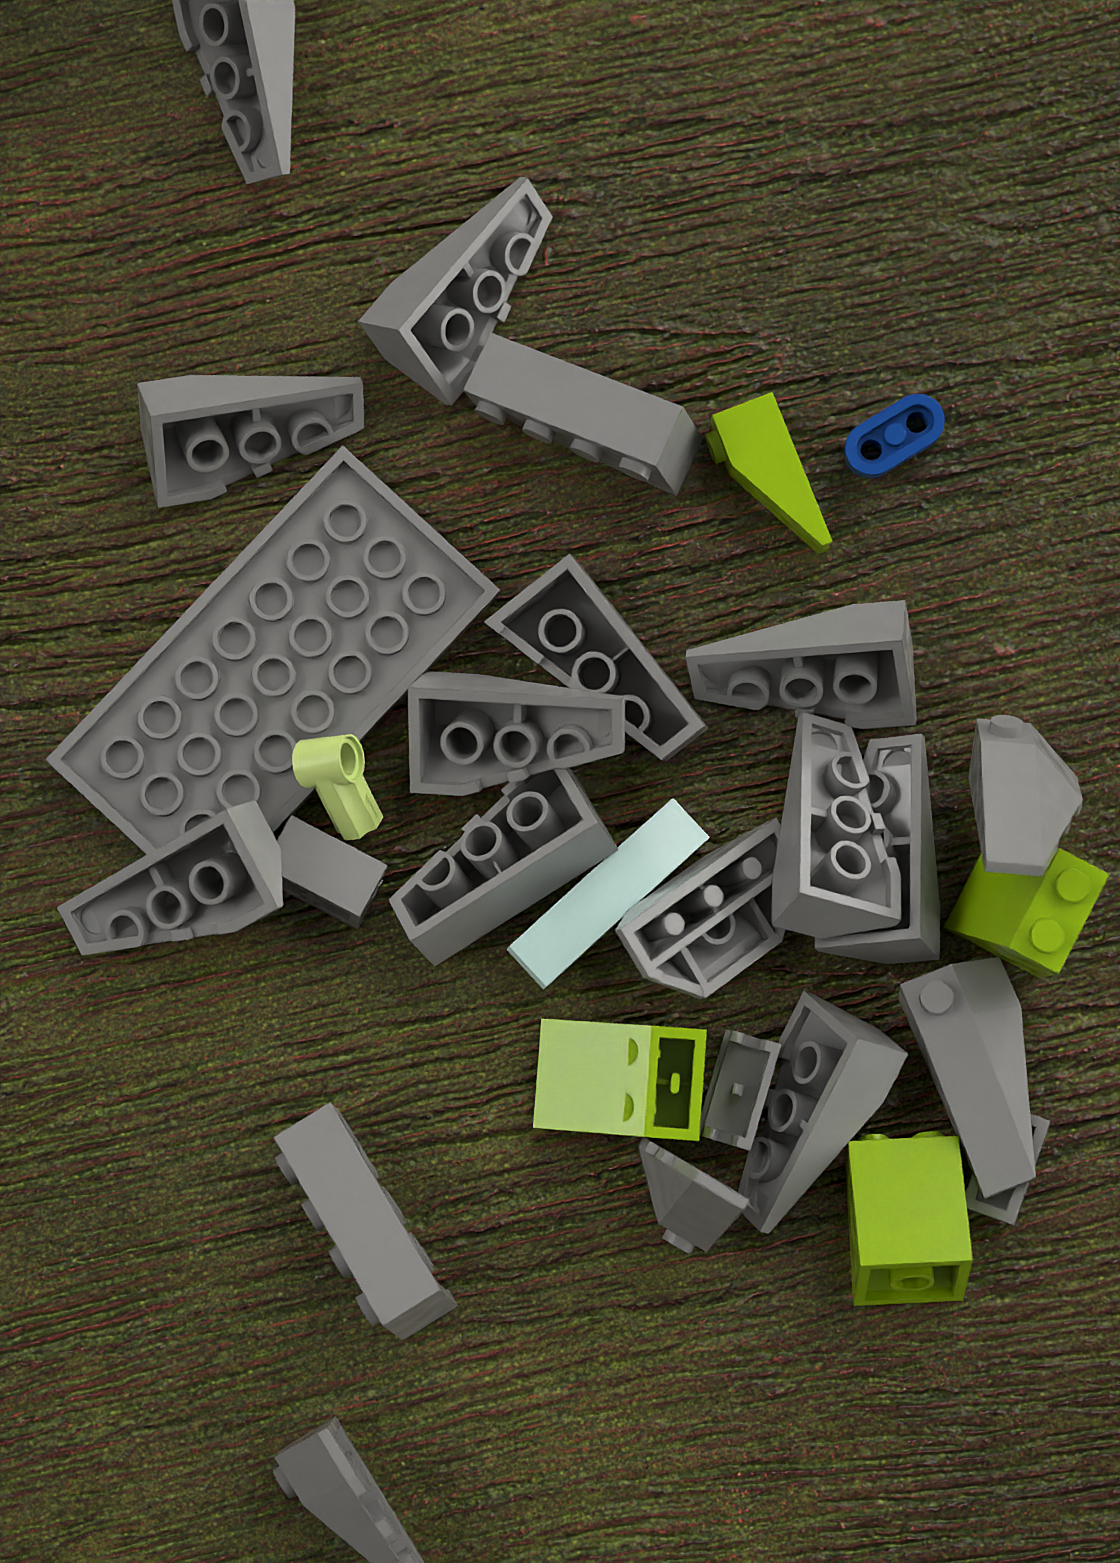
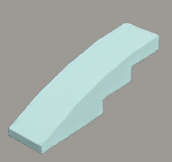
(607, 893)

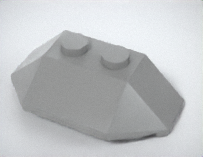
(708, 917)

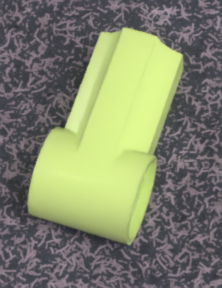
(336, 771)

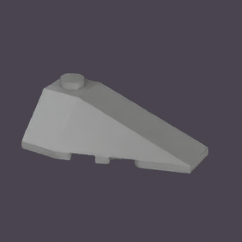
(830, 664)
(902, 796)
(191, 887)

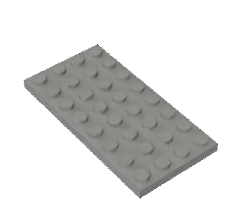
(286, 646)

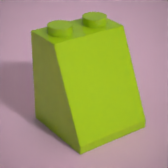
(1028, 916)
(907, 1219)

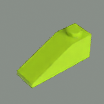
(766, 464)

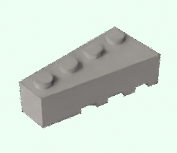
(584, 412)
(589, 647)
(503, 863)
(362, 1223)

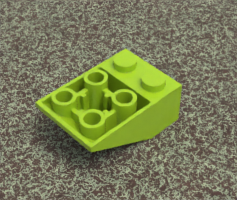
(620, 1079)

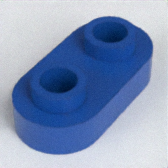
(892, 437)

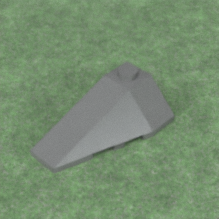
(249, 69)
(449, 301)
(225, 427)
(499, 730)
(1019, 796)
(830, 848)
(976, 1056)
(826, 1090)
(687, 1200)
(343, 1494)

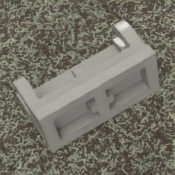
(328, 872)
(738, 1089)

